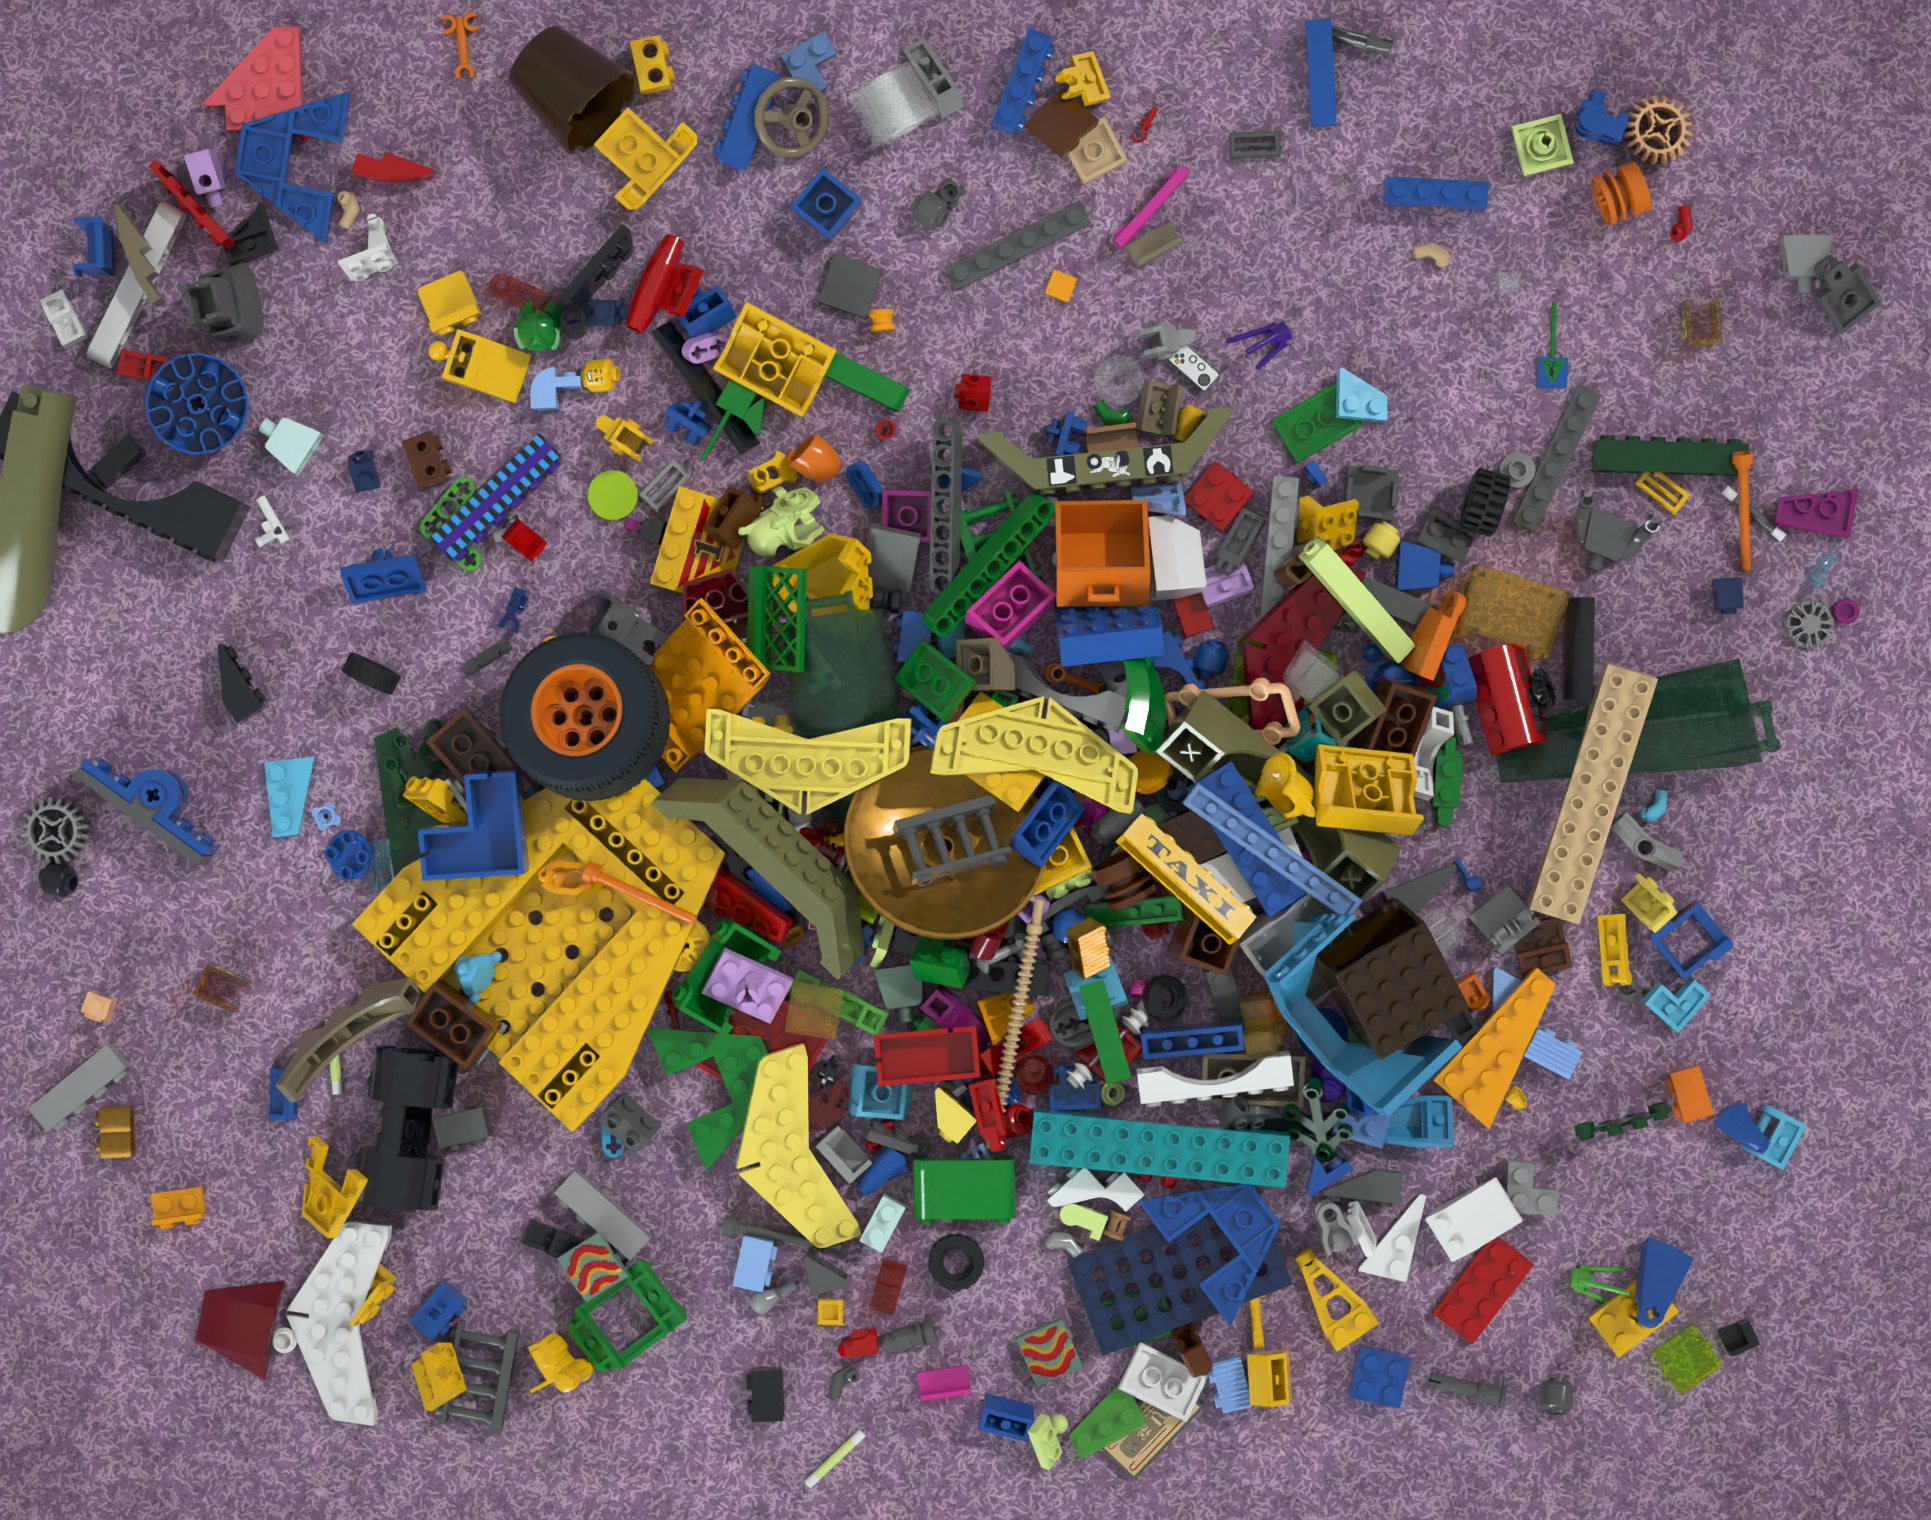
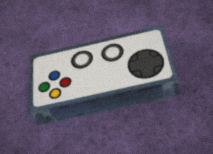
(1194, 368)

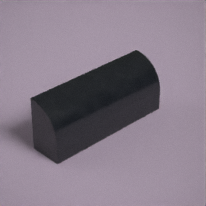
(1578, 649)

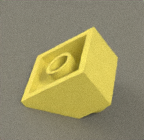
(952, 1116)

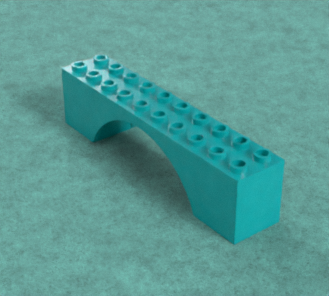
(1159, 1148)

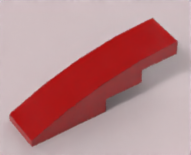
(138, 364)

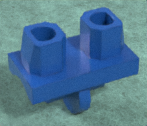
(690, 417)
(1071, 423)
(921, 727)

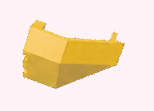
(832, 568)

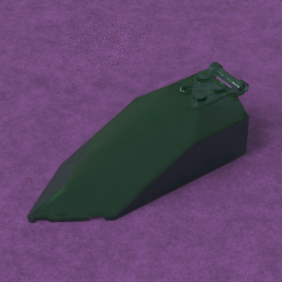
(843, 679)

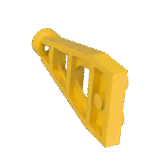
(1350, 1325)

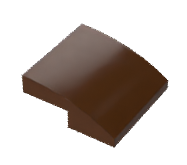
(1061, 123)
(1544, 948)

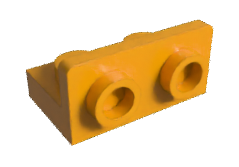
(178, 1206)

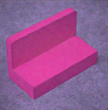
(944, 1382)

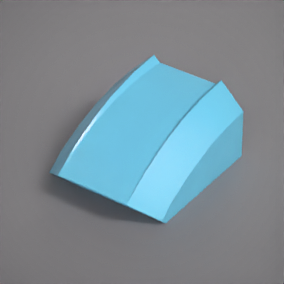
(876, 1101)

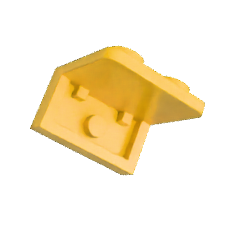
(449, 303)
(381, 1289)

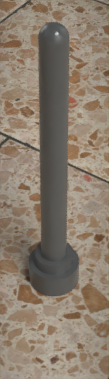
(733, 1226)

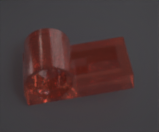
(888, 1286)

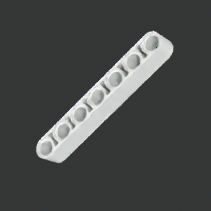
(130, 296)

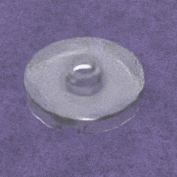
(1119, 367)

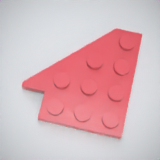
(263, 81)

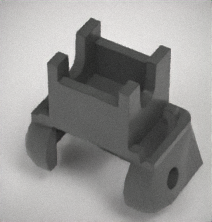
(224, 297)
(625, 626)

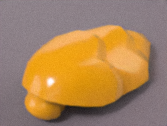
(563, 878)

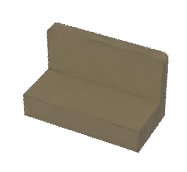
(1154, 245)

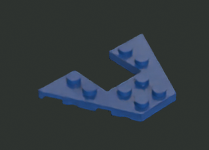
(266, 154)
(1243, 1220)

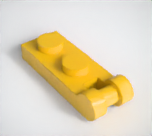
(1614, 949)

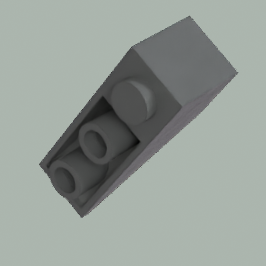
(1372, 1185)

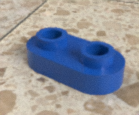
(865, 485)

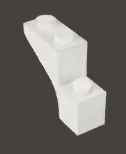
(1084, 1185)

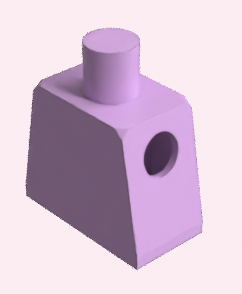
(203, 164)

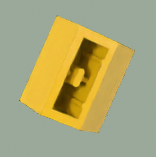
(1269, 1378)

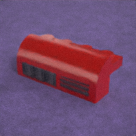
(1506, 699)

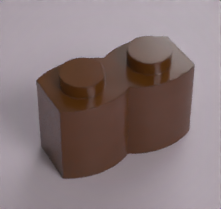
(1293, 570)
(1192, 1350)

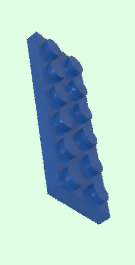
(1266, 883)

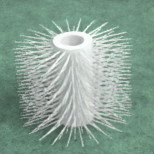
(894, 104)

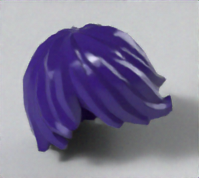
(1333, 1087)

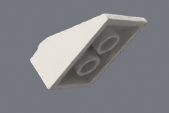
(1473, 1219)

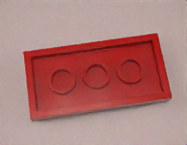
(1482, 1289)

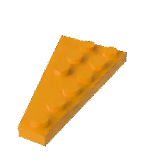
(1490, 1057)

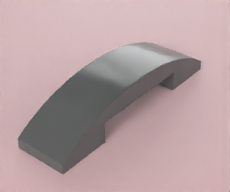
(1093, 892)

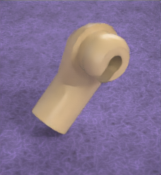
(350, 208)
(1433, 250)

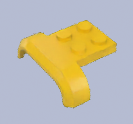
(643, 155)

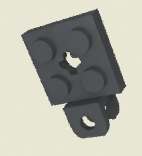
(1839, 283)

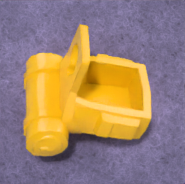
(558, 1365)

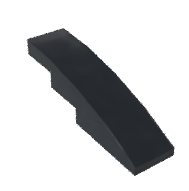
(551, 1239)

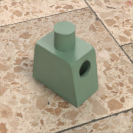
(900, 990)

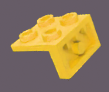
(1332, 523)

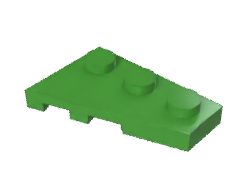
(1109, 1422)

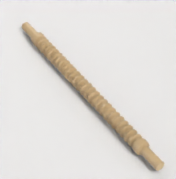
(1033, 929)

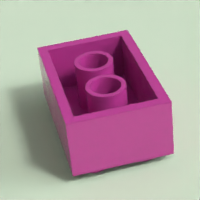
(1010, 606)

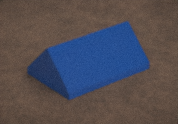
(1046, 824)

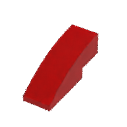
(390, 169)

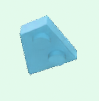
(1359, 399)

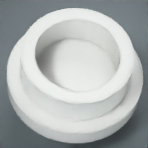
(284, 1340)

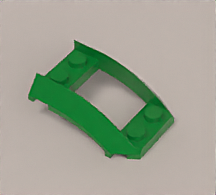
(1144, 705)
(654, 1297)

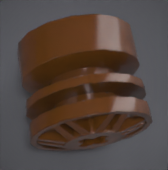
(1126, 883)

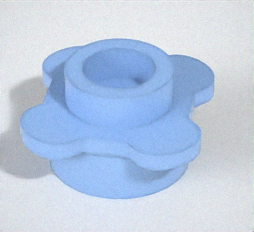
(333, 819)

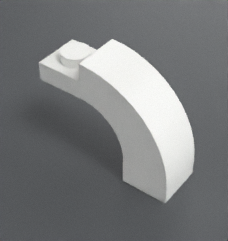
(1438, 730)

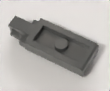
(897, 1139)

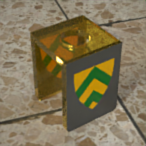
(1715, 322)

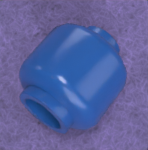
(1211, 658)

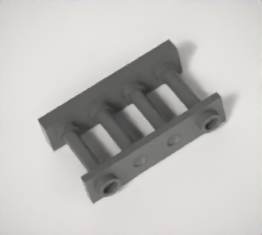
(957, 815)
(503, 1367)

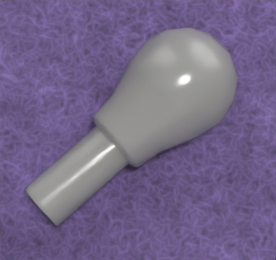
(764, 1301)

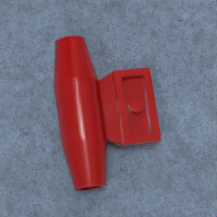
(663, 285)

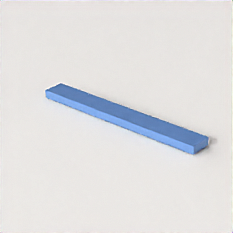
(1271, 850)

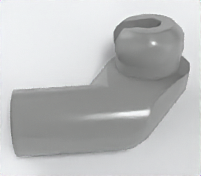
(497, 534)

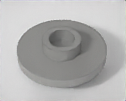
(1519, 469)

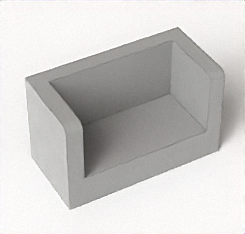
(844, 1153)

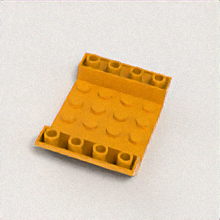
(703, 670)

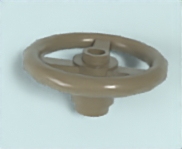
(792, 117)

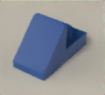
(1320, 1179)

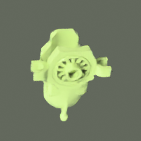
(776, 524)

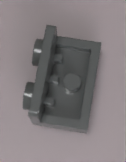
(629, 1123)

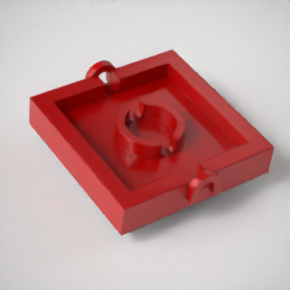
(1218, 496)

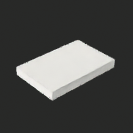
(1161, 1382)

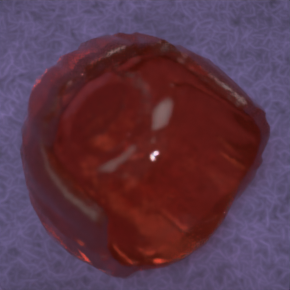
(1034, 1074)

